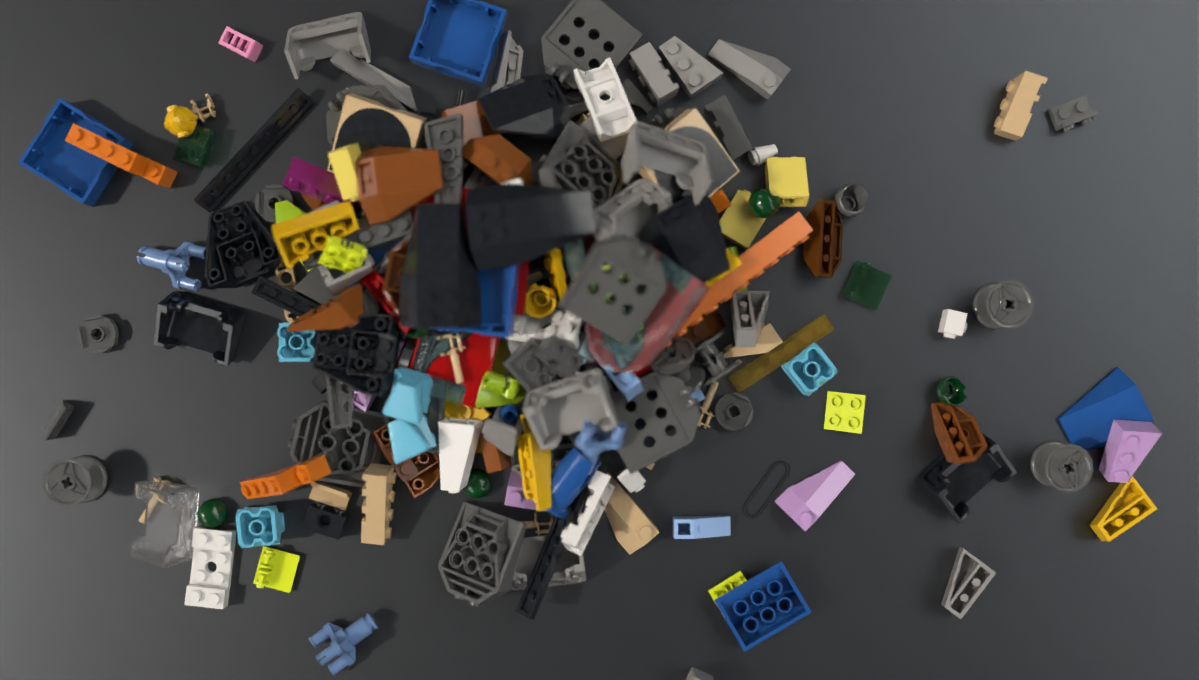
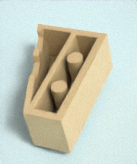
(1018, 104)

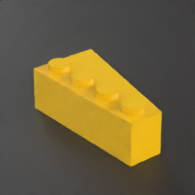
(309, 232)

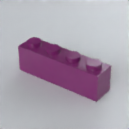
(315, 183)

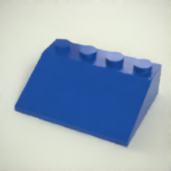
(762, 606)

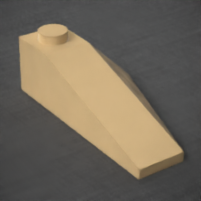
(627, 520)

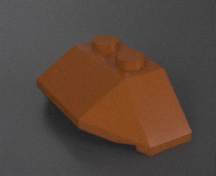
(498, 159)
(957, 433)

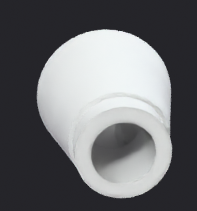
(759, 154)

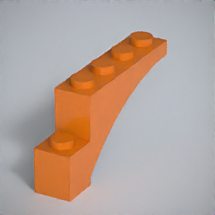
(121, 156)
(286, 478)

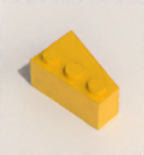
(1122, 510)

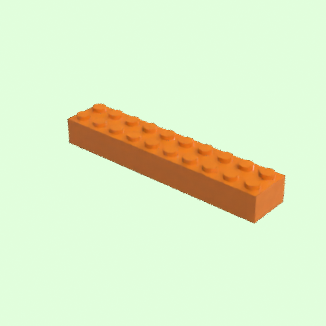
(759, 256)

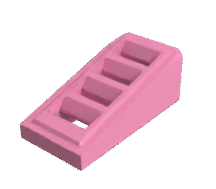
(250, 51)

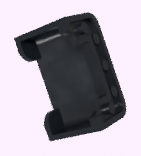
(199, 324)
(958, 483)

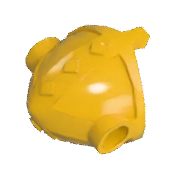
(180, 121)
(540, 301)

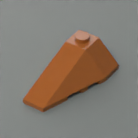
(333, 313)

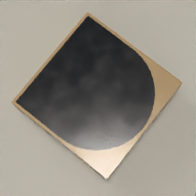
(376, 125)
(722, 167)

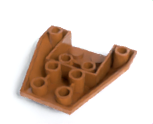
(396, 180)
(416, 473)

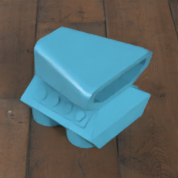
(296, 345)
(810, 369)
(409, 395)
(410, 439)
(259, 526)

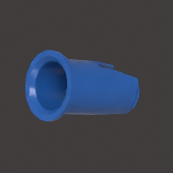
(569, 480)

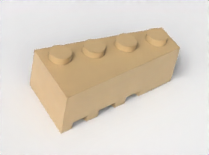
(377, 504)

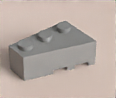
(965, 583)

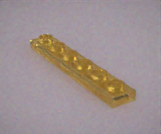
(781, 354)

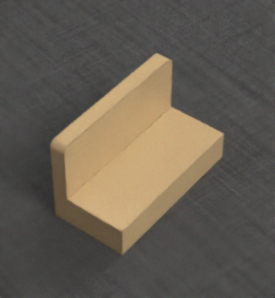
(330, 495)

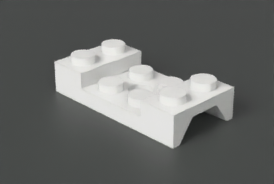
(612, 116)
(562, 324)
(577, 537)
(208, 587)

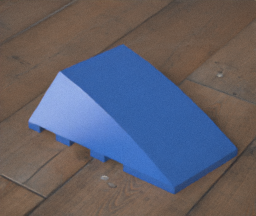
(1091, 418)

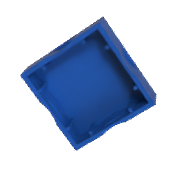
(459, 39)
(65, 164)
(499, 302)

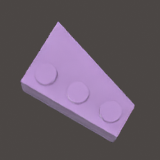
(1127, 448)

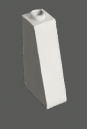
(456, 451)

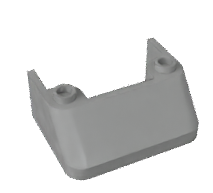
(325, 39)
(669, 154)
(504, 434)

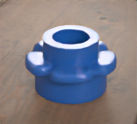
(509, 417)

